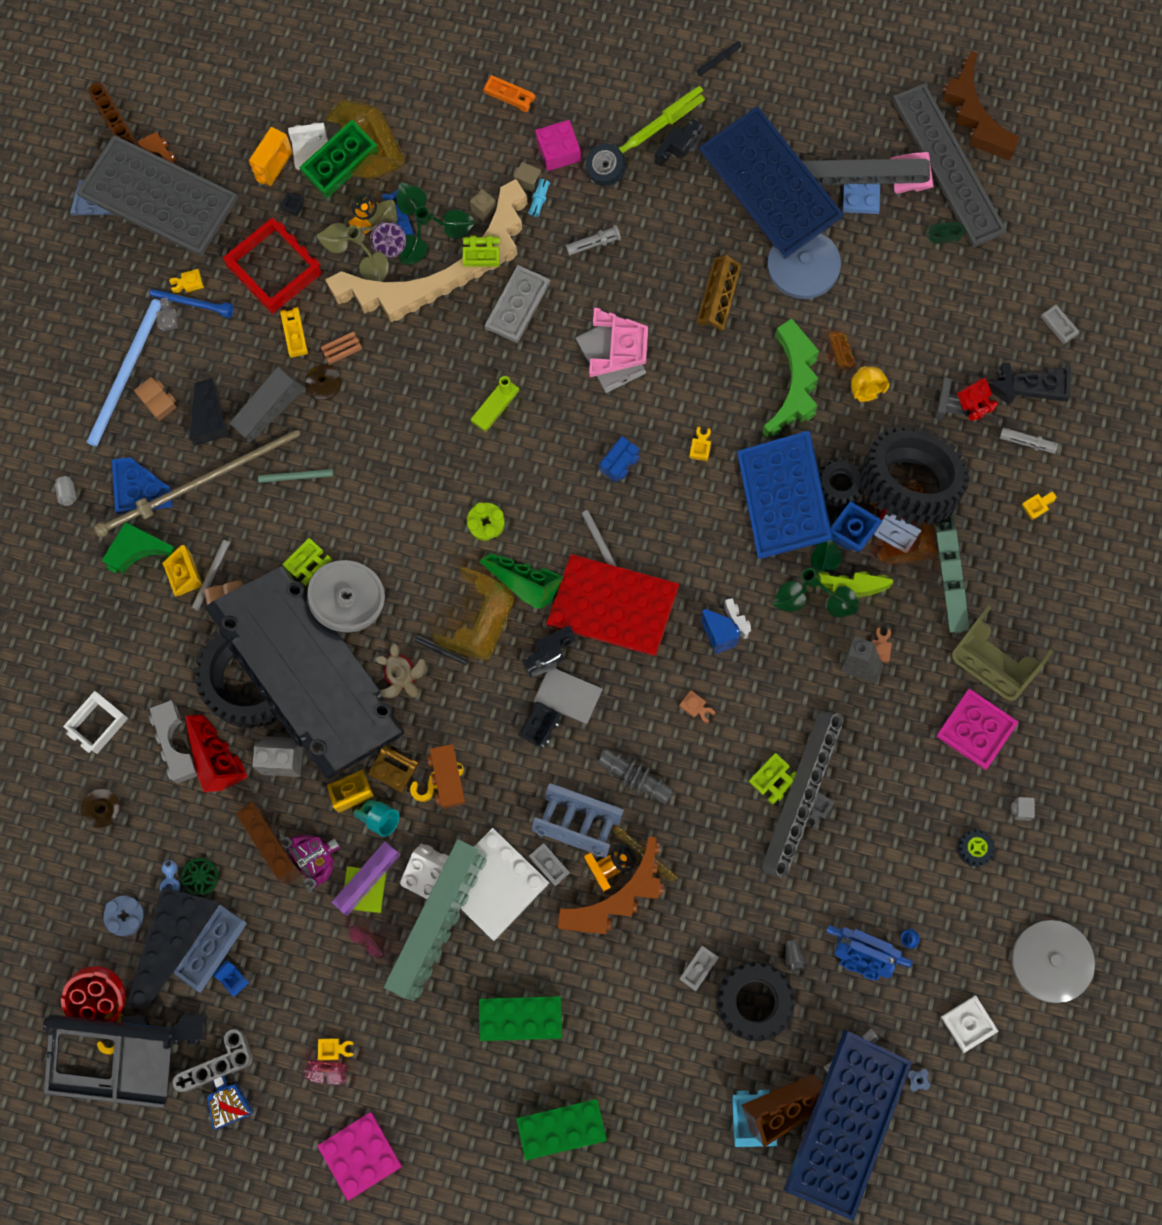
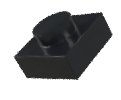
(292, 204)

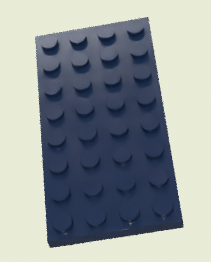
(771, 182)
(848, 1125)

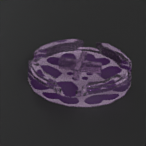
(388, 239)

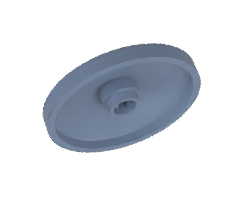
(808, 270)

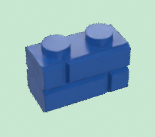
(619, 459)

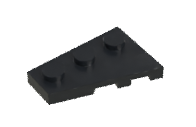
(1045, 385)

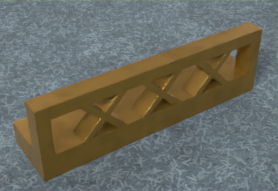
(716, 289)

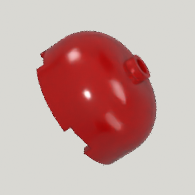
(93, 994)

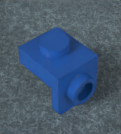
(231, 978)

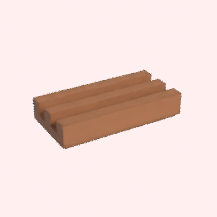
(330, 349)

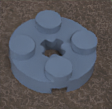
(114, 910)

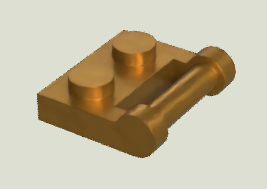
(390, 774)

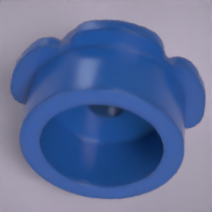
(910, 938)

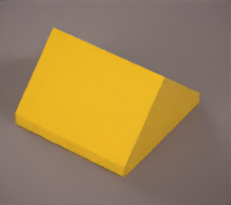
(182, 571)
(350, 791)

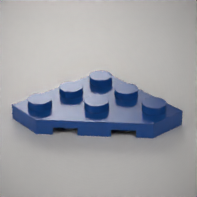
(134, 483)

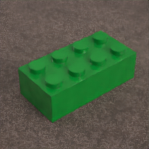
(338, 159)
(520, 1019)
(561, 1129)

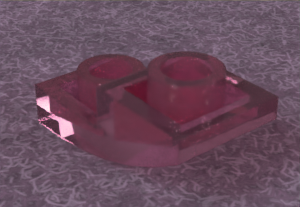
(362, 938)

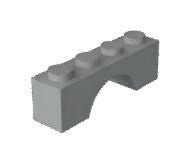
(166, 719)

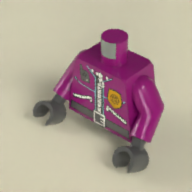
(312, 857)

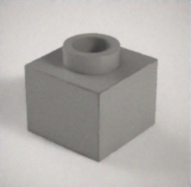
(1023, 808)

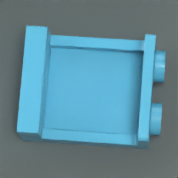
(742, 1133)

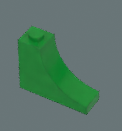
(131, 546)

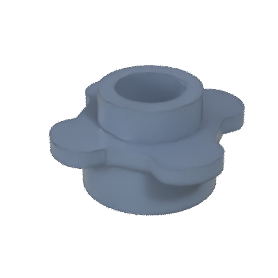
(915, 1085)

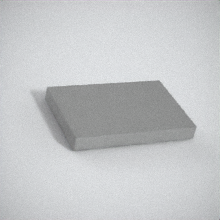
(568, 695)

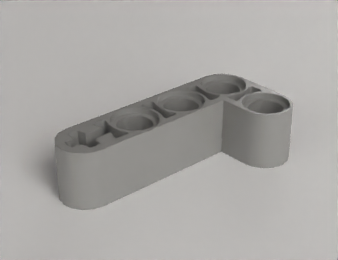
(212, 1065)

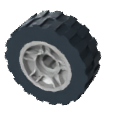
(596, 160)

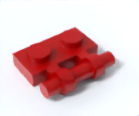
(974, 394)

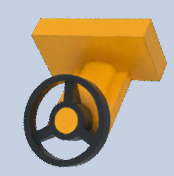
(361, 211)
(611, 865)

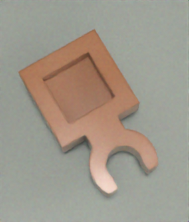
(883, 647)
(695, 705)

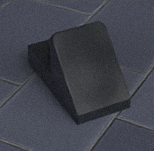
(1004, 386)

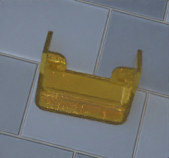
(376, 127)
(490, 622)

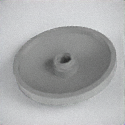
(345, 596)
(1053, 961)

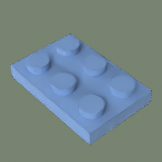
(861, 198)

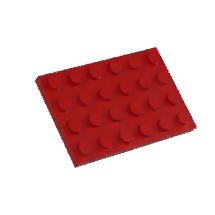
(613, 605)

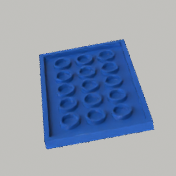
(784, 495)

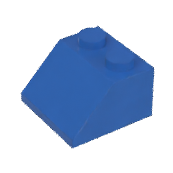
(854, 527)
(720, 630)

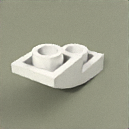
(732, 611)

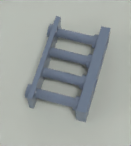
(585, 805)

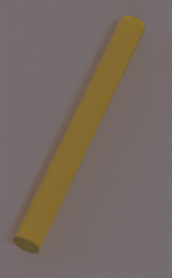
(641, 851)

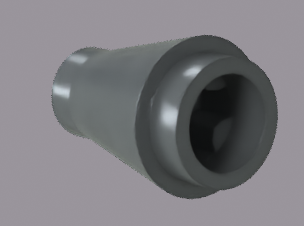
(794, 957)

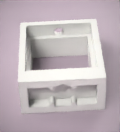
(81, 715)

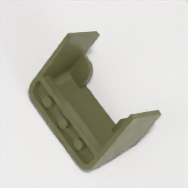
(993, 665)

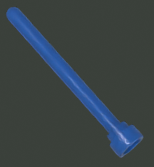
(226, 309)

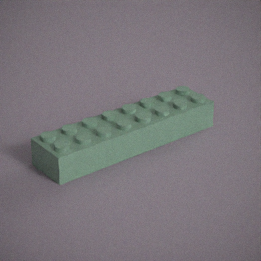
(436, 920)

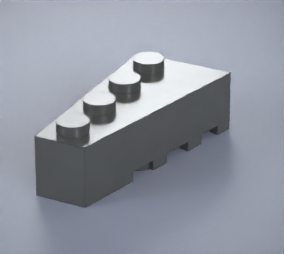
(267, 403)

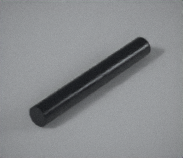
(719, 58)
(442, 650)

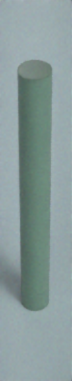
(295, 475)

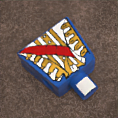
(227, 1104)

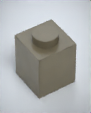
(527, 176)
(483, 205)

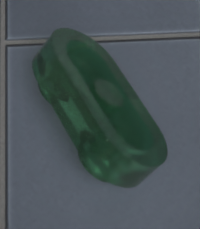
(944, 231)

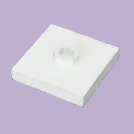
(969, 1024)

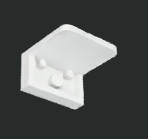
(306, 141)
(423, 870)

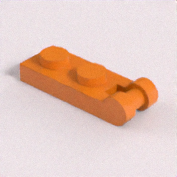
(509, 93)

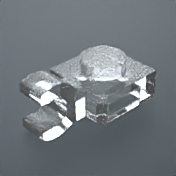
(167, 317)

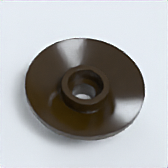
(326, 389)
(93, 802)

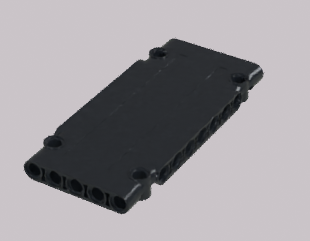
(305, 672)

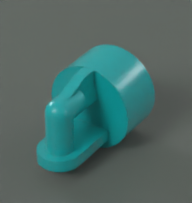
(380, 817)

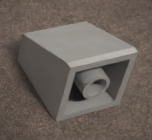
(278, 757)

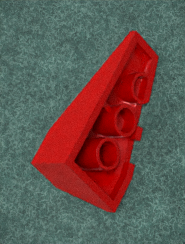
(213, 760)

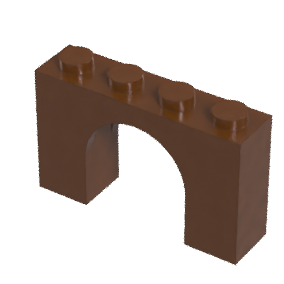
(259, 829)

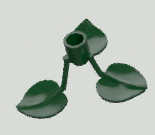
(413, 199)
(791, 595)

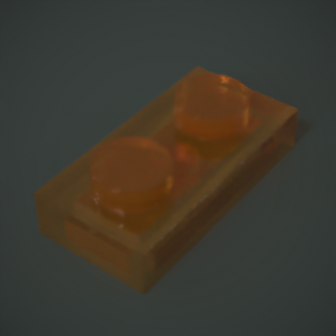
(842, 350)

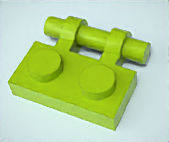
(481, 256)
(303, 558)
(769, 774)

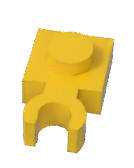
(190, 281)
(700, 447)
(330, 1049)

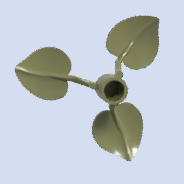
(337, 235)

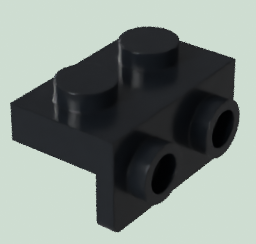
(539, 725)

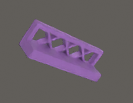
(366, 878)

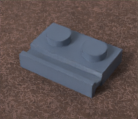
(897, 532)

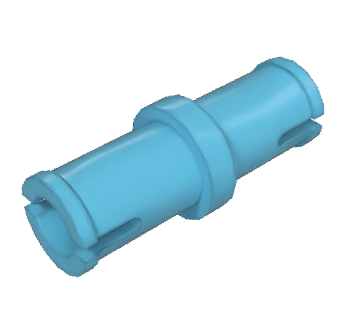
(539, 197)

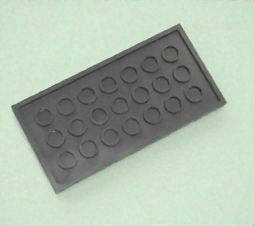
(157, 195)

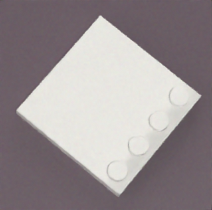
(502, 887)

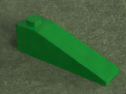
(527, 583)

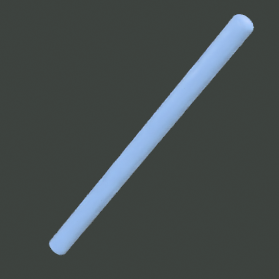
(124, 373)

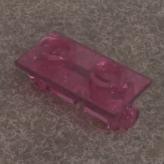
(317, 1070)

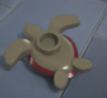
(400, 673)

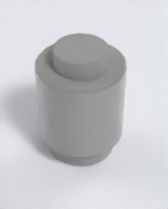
(65, 491)

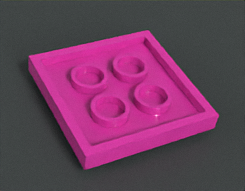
(977, 729)
(359, 1156)

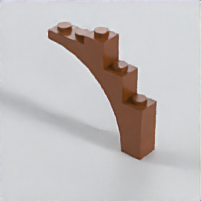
(595, 917)

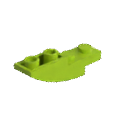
(862, 583)

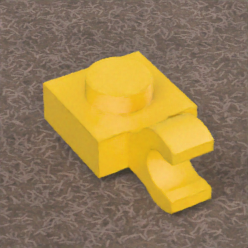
(1037, 506)

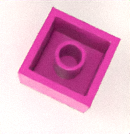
(558, 145)

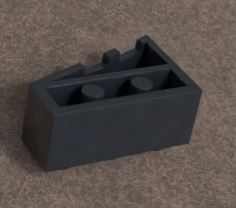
(207, 416)

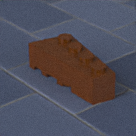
(782, 1109)

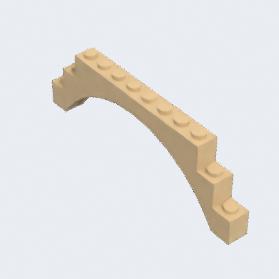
(405, 297)

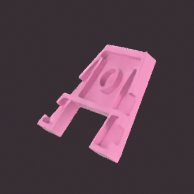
(627, 344)

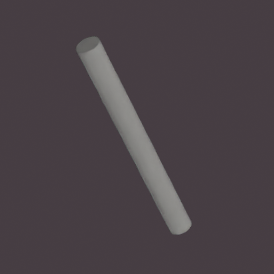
(598, 538)
(211, 574)

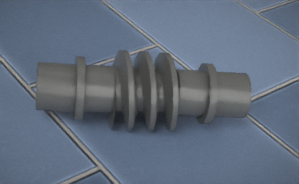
(635, 776)

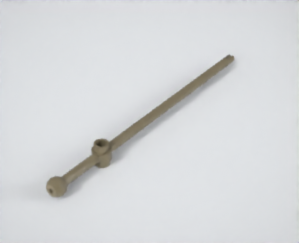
(145, 508)

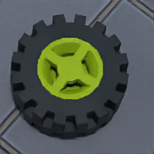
(981, 842)

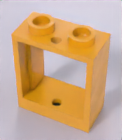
(270, 156)

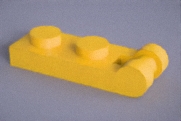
(294, 332)

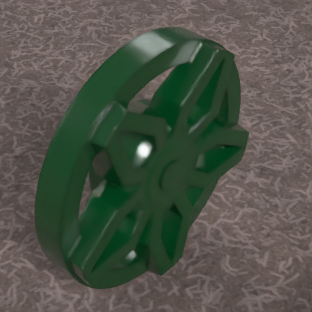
(199, 876)

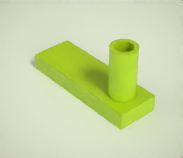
(495, 404)

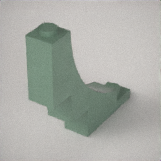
(952, 575)

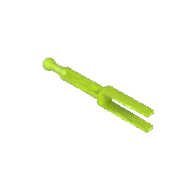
(668, 116)

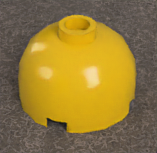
(868, 383)

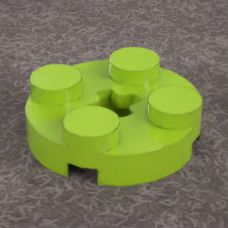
(483, 511)

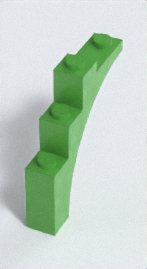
(801, 355)

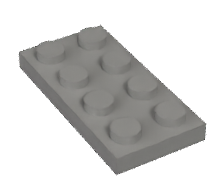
(517, 304)

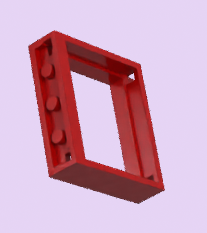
(293, 287)

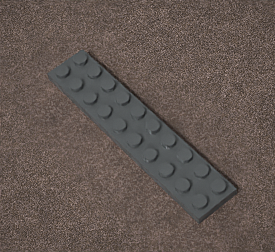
(949, 165)

